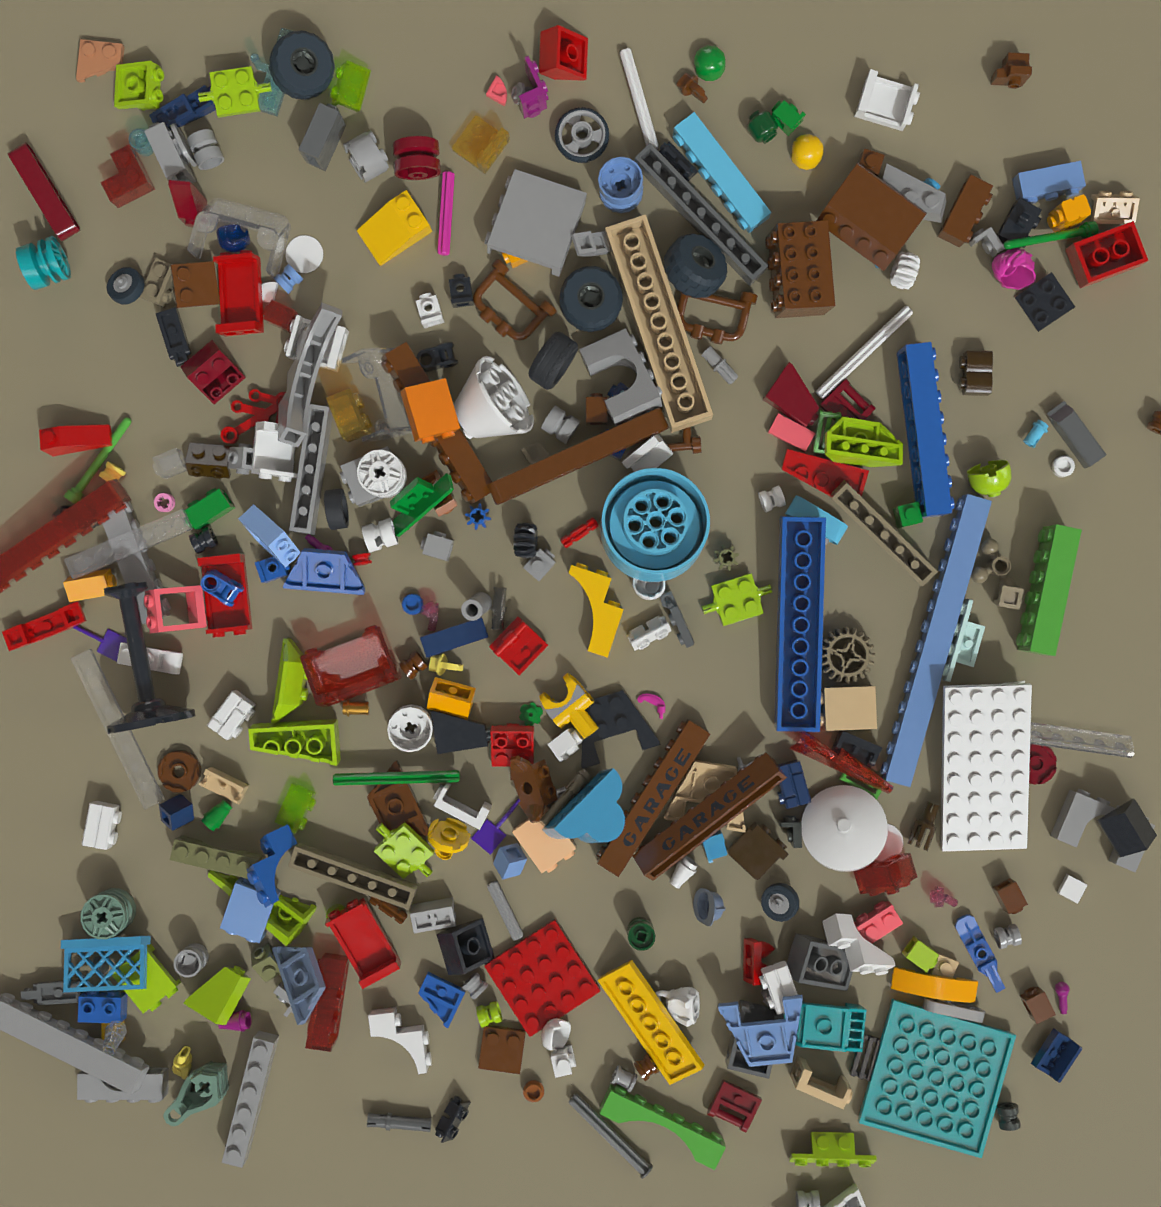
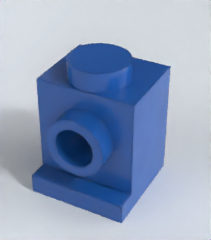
(265, 573)

